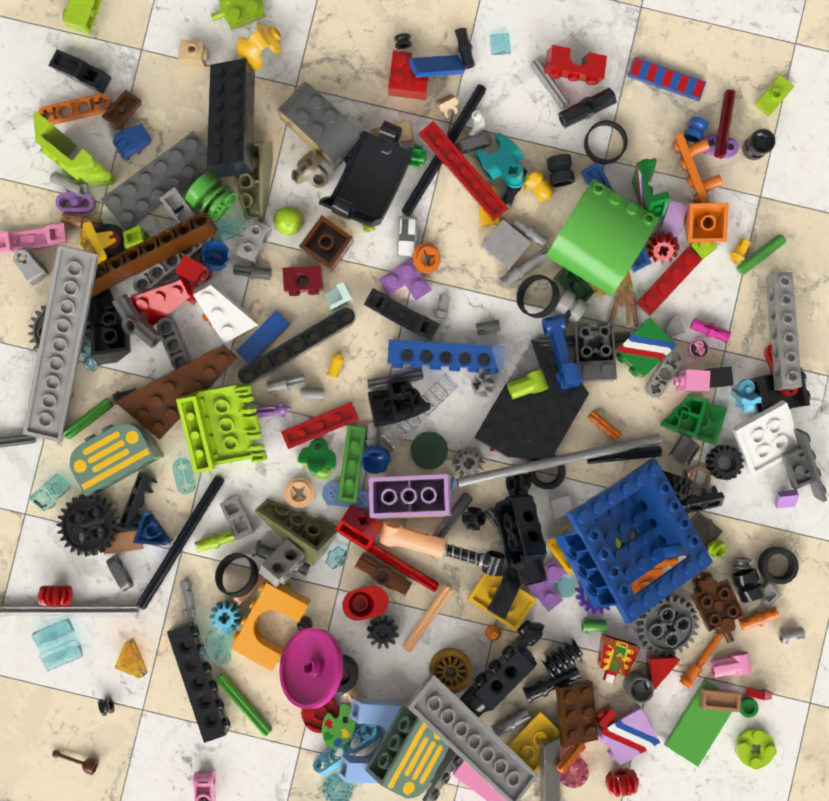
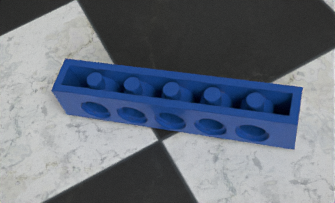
(397, 347)

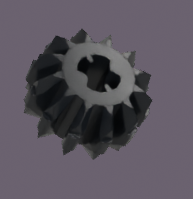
(388, 629)

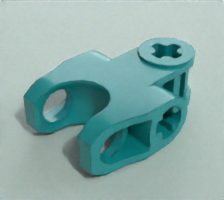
(503, 162)

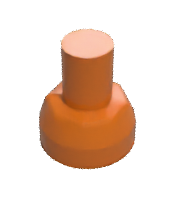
(492, 632)

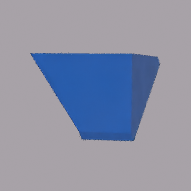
(151, 531)

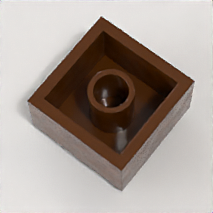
(326, 243)

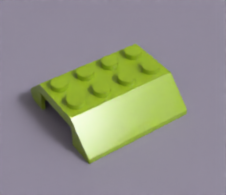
(59, 147)
(221, 426)

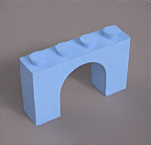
(367, 711)

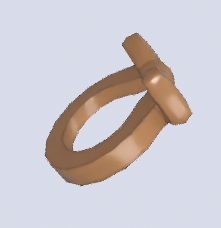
(688, 473)

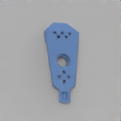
(333, 501)

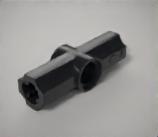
(597, 103)

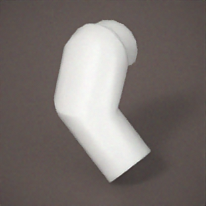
(478, 123)

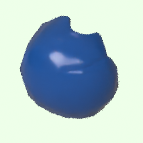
(215, 255)
(375, 459)

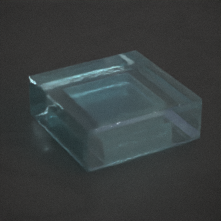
(500, 44)

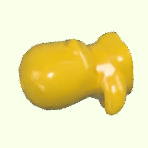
(540, 187)

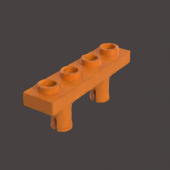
(687, 152)

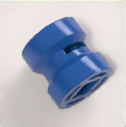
(696, 128)

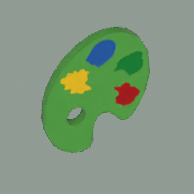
(335, 730)

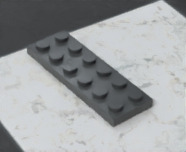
(171, 169)

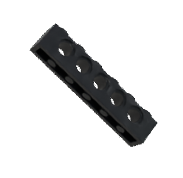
(209, 729)

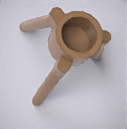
(626, 300)

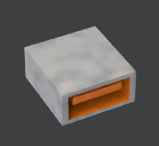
(505, 245)

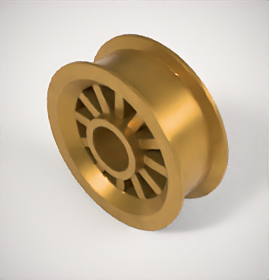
(464, 660)

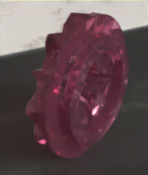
(582, 774)

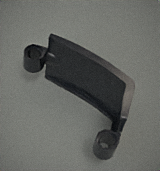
(370, 177)

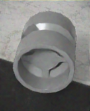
(571, 307)

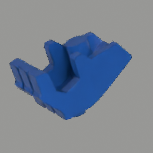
(131, 141)

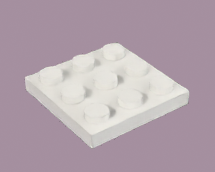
(766, 437)

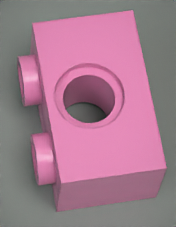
(692, 380)

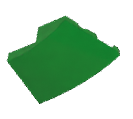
(696, 419)

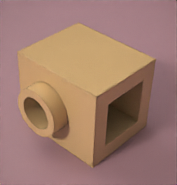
(193, 53)

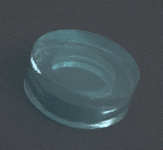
(565, 587)

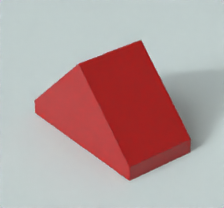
(659, 667)

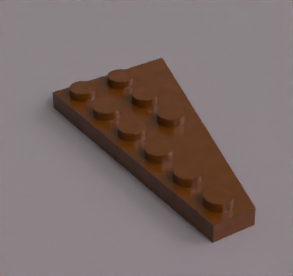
(156, 402)

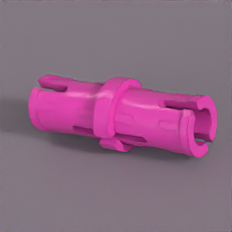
(710, 330)

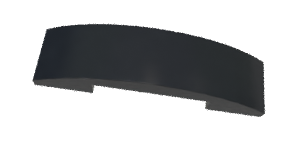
(401, 314)

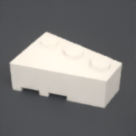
(224, 313)

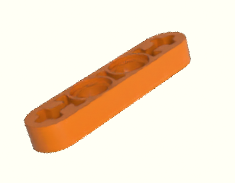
(74, 106)

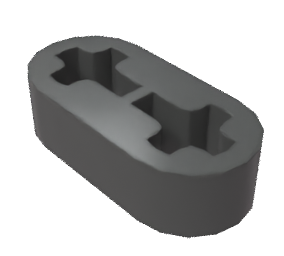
(469, 145)
(119, 573)

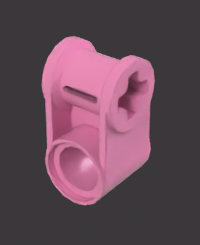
(204, 785)

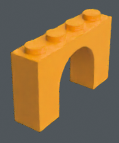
(250, 640)

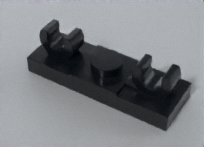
(136, 501)
(704, 501)

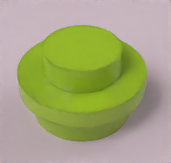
(716, 548)

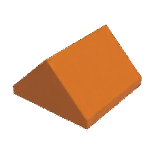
(706, 222)

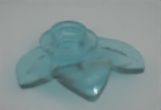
(215, 646)

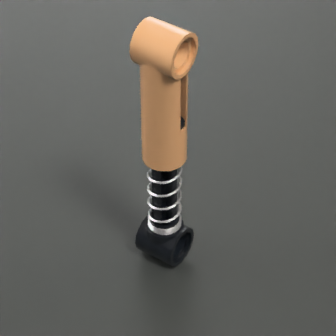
(395, 535)

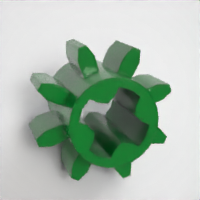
(419, 156)

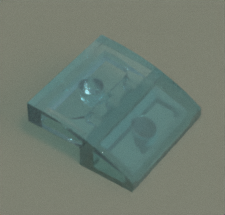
(57, 644)

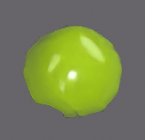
(288, 220)

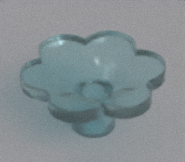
(336, 557)

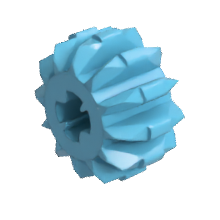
(220, 621)

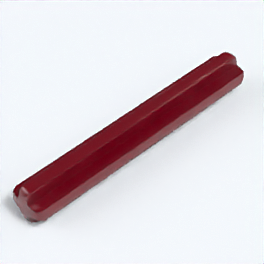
(724, 124)

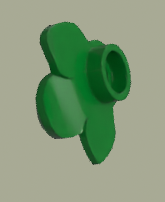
(317, 458)

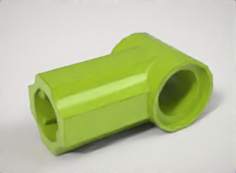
(532, 383)

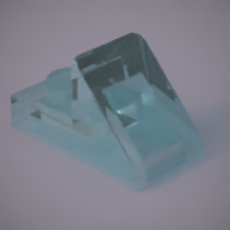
(50, 492)

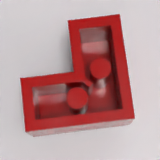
(403, 81)
(193, 274)

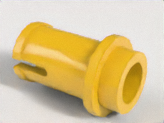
(739, 251)
(335, 365)

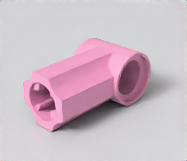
(736, 664)

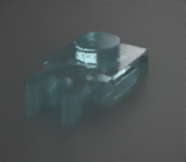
(228, 228)

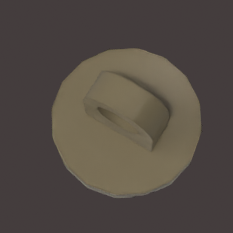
(308, 167)

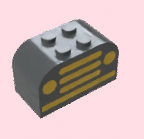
(319, 124)

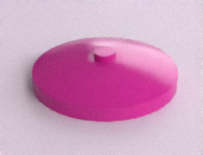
(311, 668)

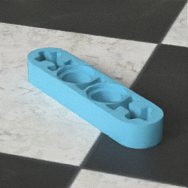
(347, 750)

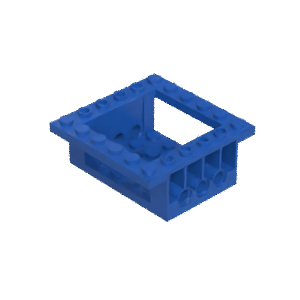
(661, 531)

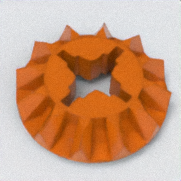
(432, 263)

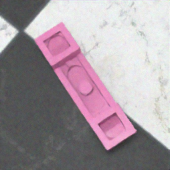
(33, 239)

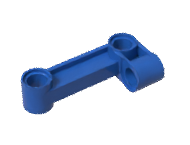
(569, 373)

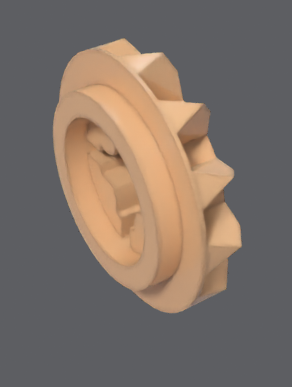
(289, 492)

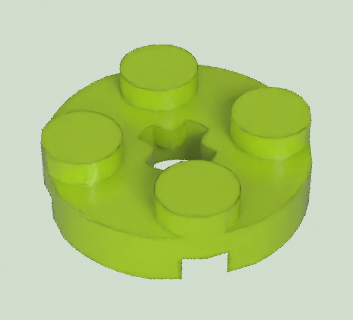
(744, 746)

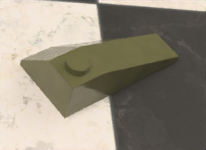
(255, 186)
(307, 533)

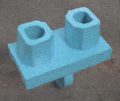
(745, 396)

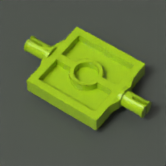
(239, 12)

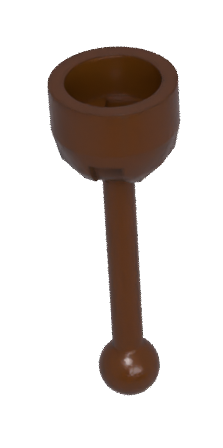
(89, 765)

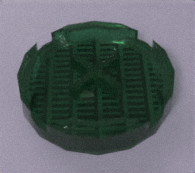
(429, 450)

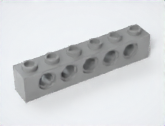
(783, 331)

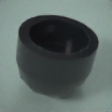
(304, 620)

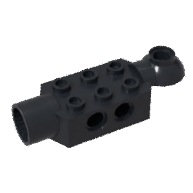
(521, 531)
(484, 694)

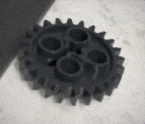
(92, 541)

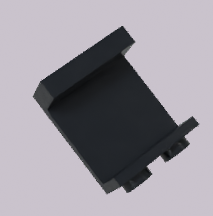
(765, 388)

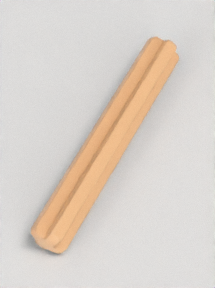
(427, 618)

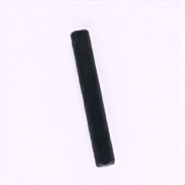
(638, 453)

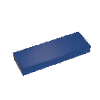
(436, 66)
(263, 337)

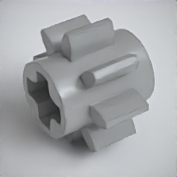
(483, 384)

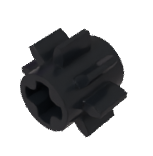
(473, 518)

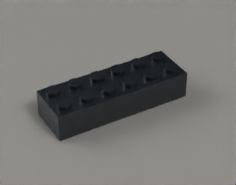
(231, 118)

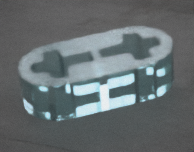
(179, 477)

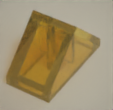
(130, 660)

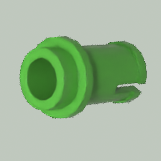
(594, 625)

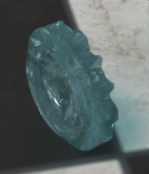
(329, 791)

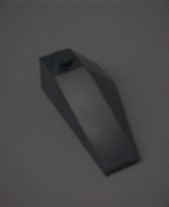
(107, 338)

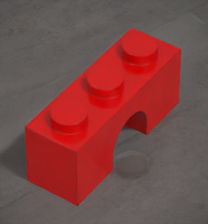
(559, 65)

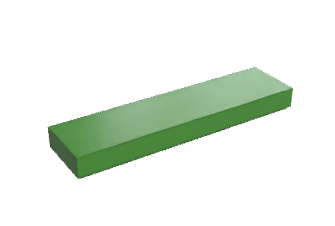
(351, 464)

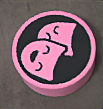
(698, 348)

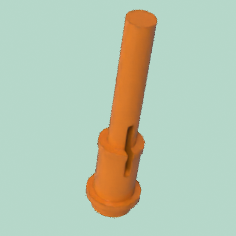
(695, 669)

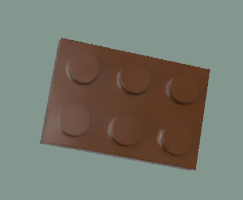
(576, 713)

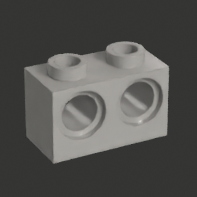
(177, 205)
(254, 241)
(279, 561)

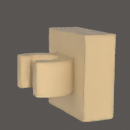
(446, 103)

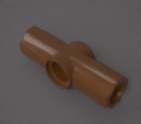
(394, 581)

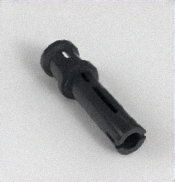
(542, 688)

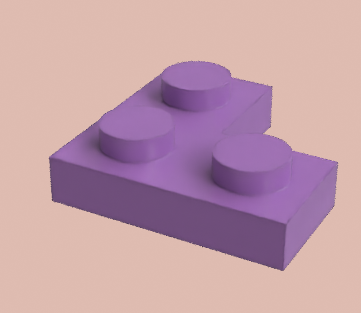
(406, 276)
(545, 591)

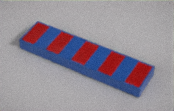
(666, 79)

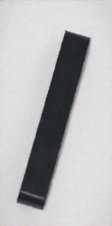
(287, 347)

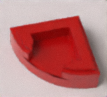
(762, 695)

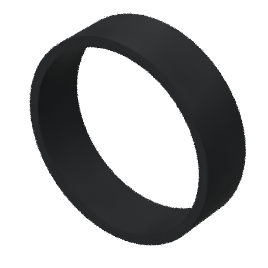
(619, 128)
(523, 287)
(221, 568)

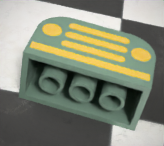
(112, 456)
(407, 756)

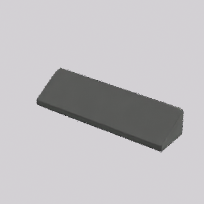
(548, 772)

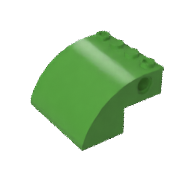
(602, 237)

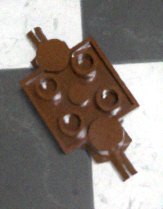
(716, 604)

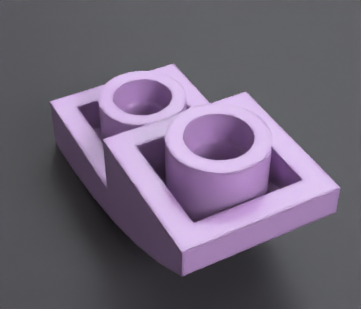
(673, 218)

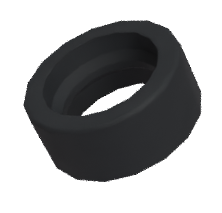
(550, 485)
(791, 572)

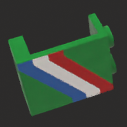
(657, 203)
(644, 348)

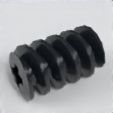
(563, 658)

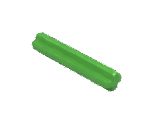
(761, 254)
(88, 418)

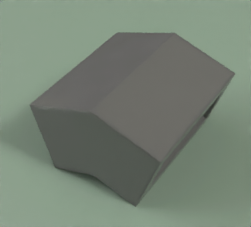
(684, 450)

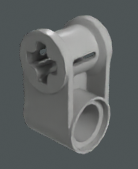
(31, 267)

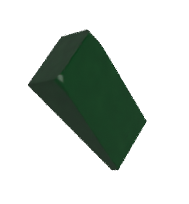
(574, 284)

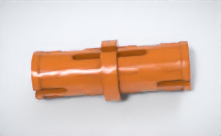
(759, 618)

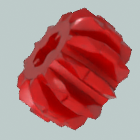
(655, 247)
(55, 595)
(622, 782)

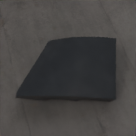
(396, 403)

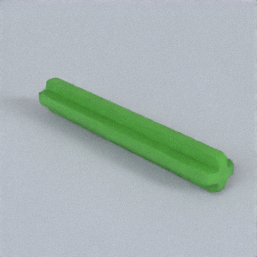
(244, 705)

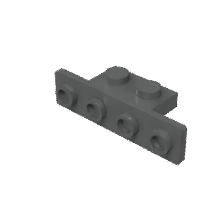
(802, 466)
(442, 775)

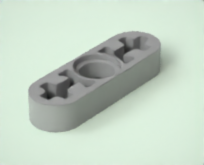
(677, 363)

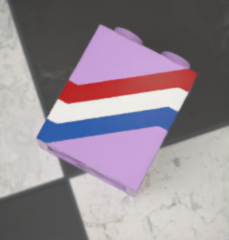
(629, 736)

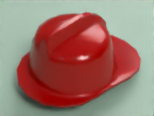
(365, 603)

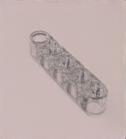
(435, 396)

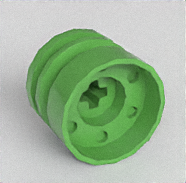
(211, 196)

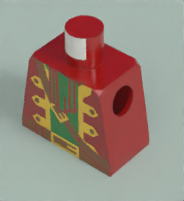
(616, 656)

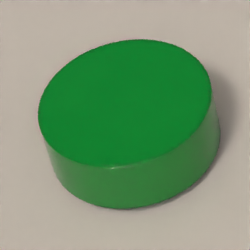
(748, 707)

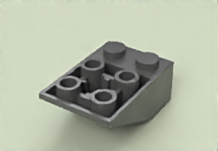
(595, 351)

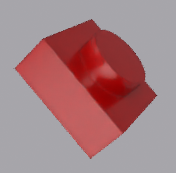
(605, 715)

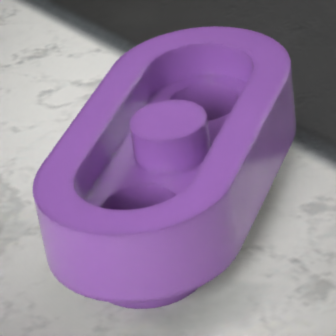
(729, 153)
(76, 203)

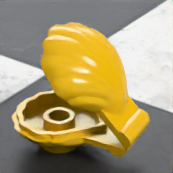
(260, 39)

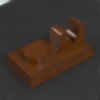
(122, 109)

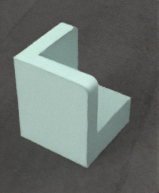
(338, 297)

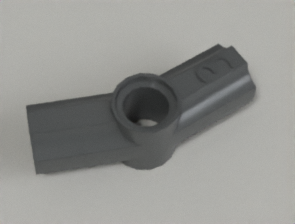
(136, 322)

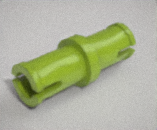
(214, 541)

